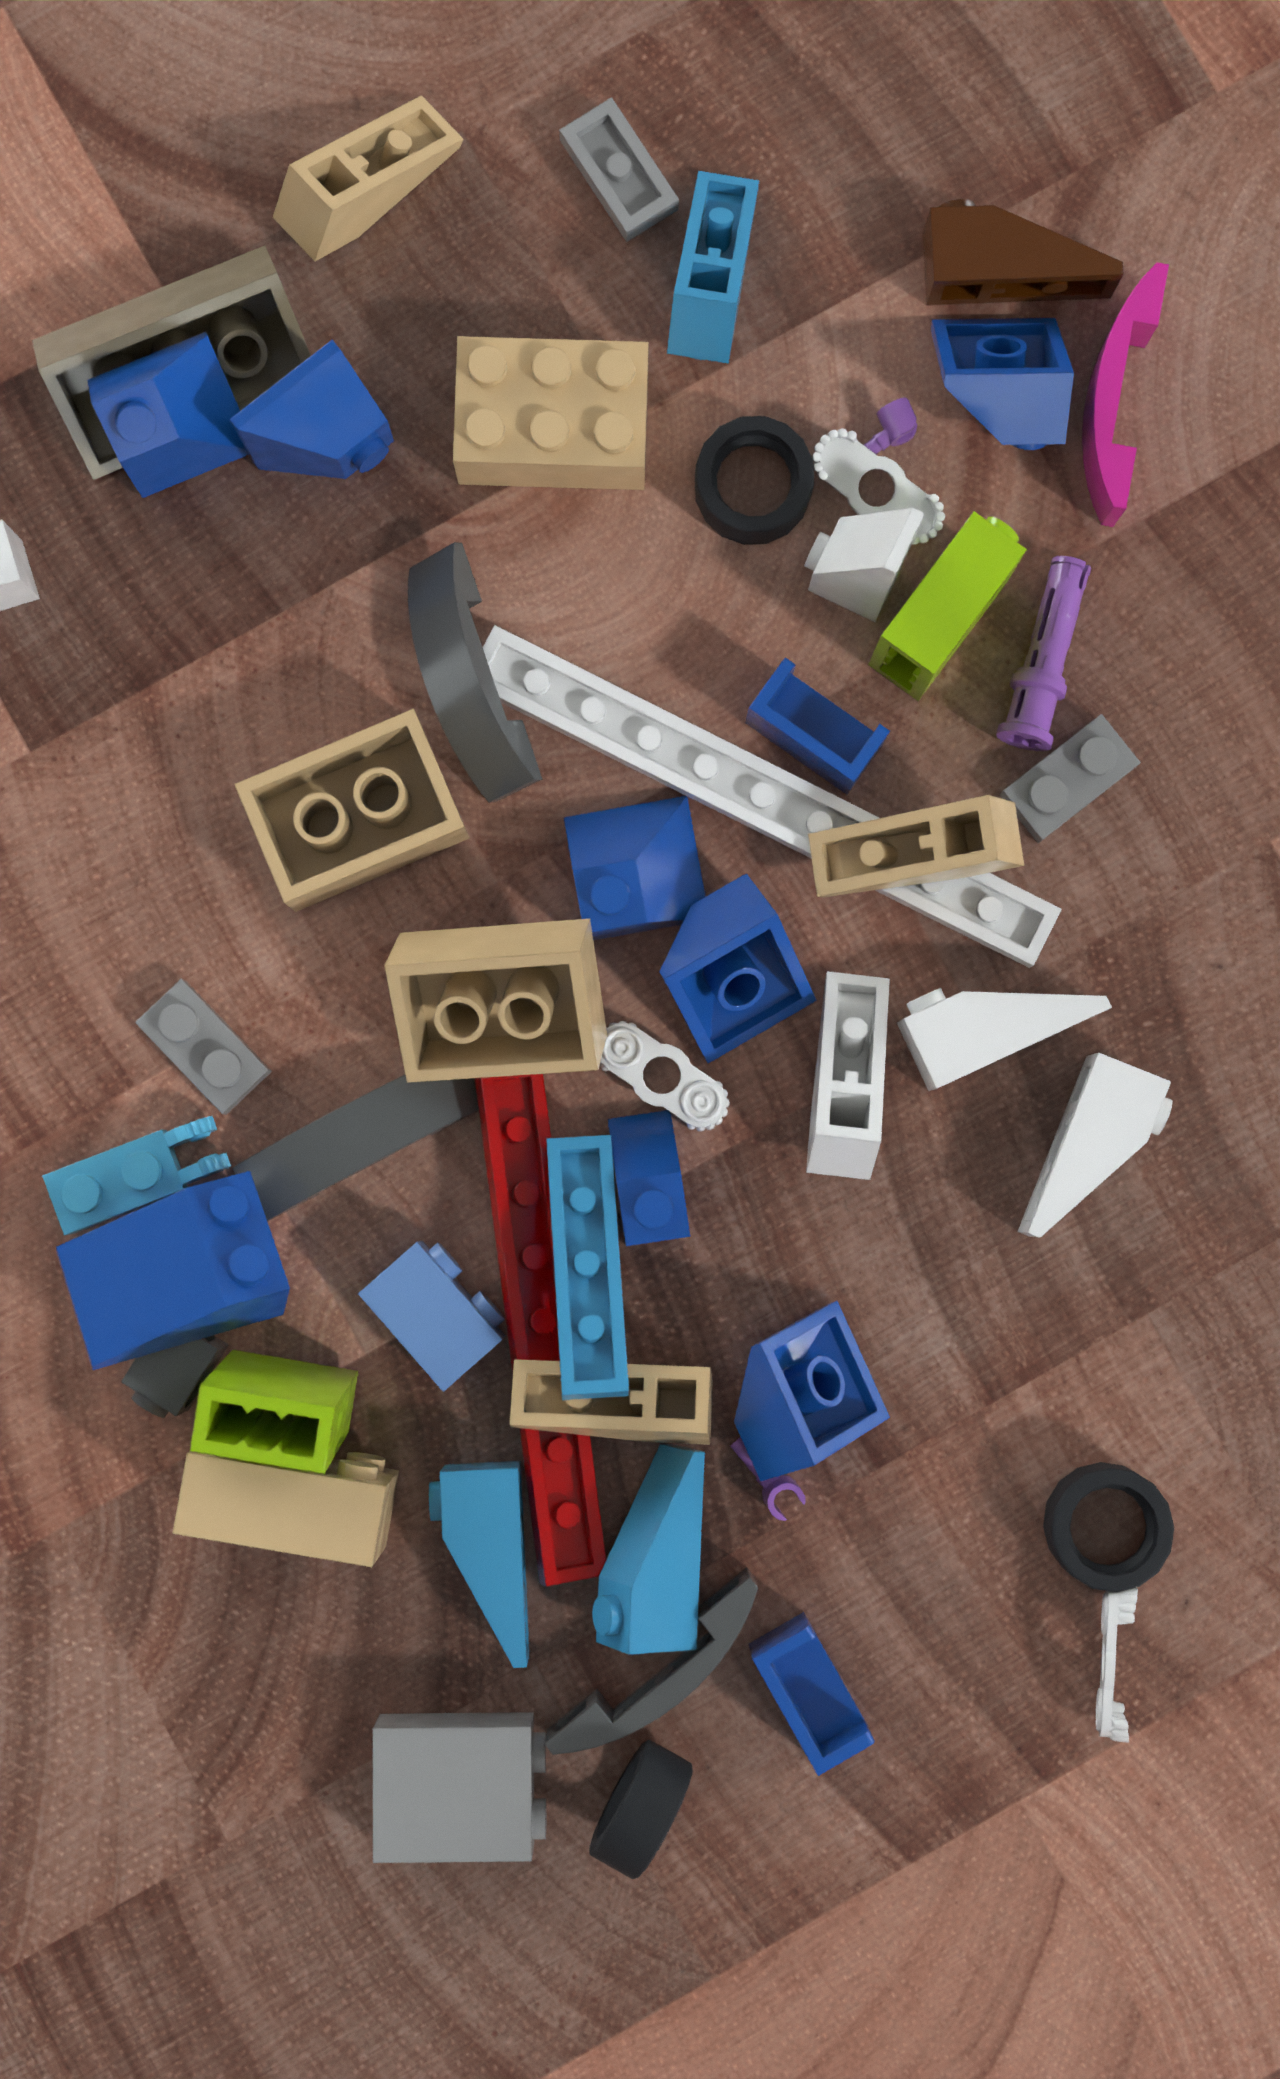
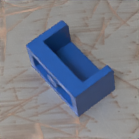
(814, 729)
(811, 1693)

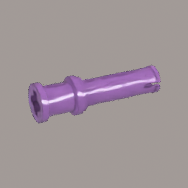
(1040, 680)

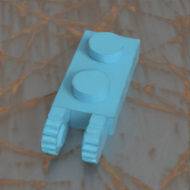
(129, 1176)

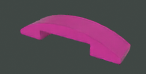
(1108, 464)

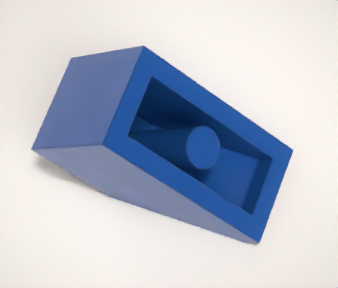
(648, 1178)

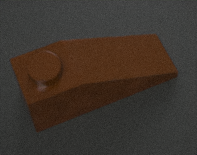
(1000, 257)

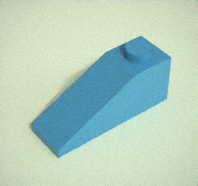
(712, 267)
(487, 1541)
(654, 1566)

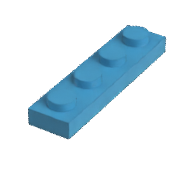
(587, 1268)

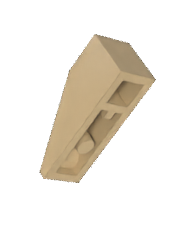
(361, 176)
(918, 847)
(661, 1405)

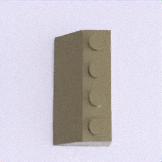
(233, 302)

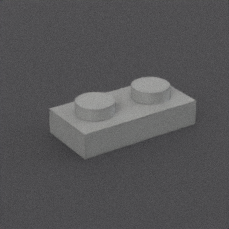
(619, 169)
(1070, 778)
(203, 1046)

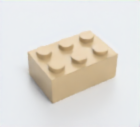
(550, 413)
(351, 811)
(497, 1000)
(289, 1509)

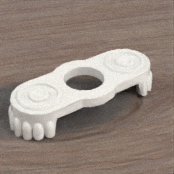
(843, 462)
(695, 1100)
(1116, 1610)

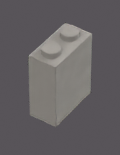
(457, 1787)

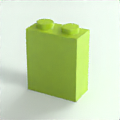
(947, 604)
(274, 1411)

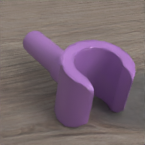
(897, 423)
(771, 1486)

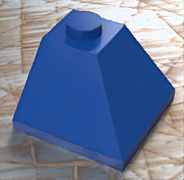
(1008, 376)
(168, 415)
(315, 421)
(635, 866)
(733, 969)
(806, 1395)

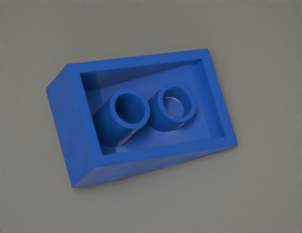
(175, 1272)

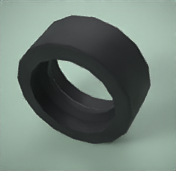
(750, 432)
(1157, 1537)
(641, 1809)

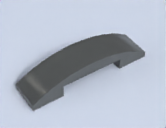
(459, 678)
(355, 1139)
(597, 1723)

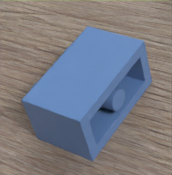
(434, 1312)

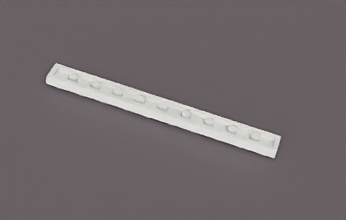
(743, 787)

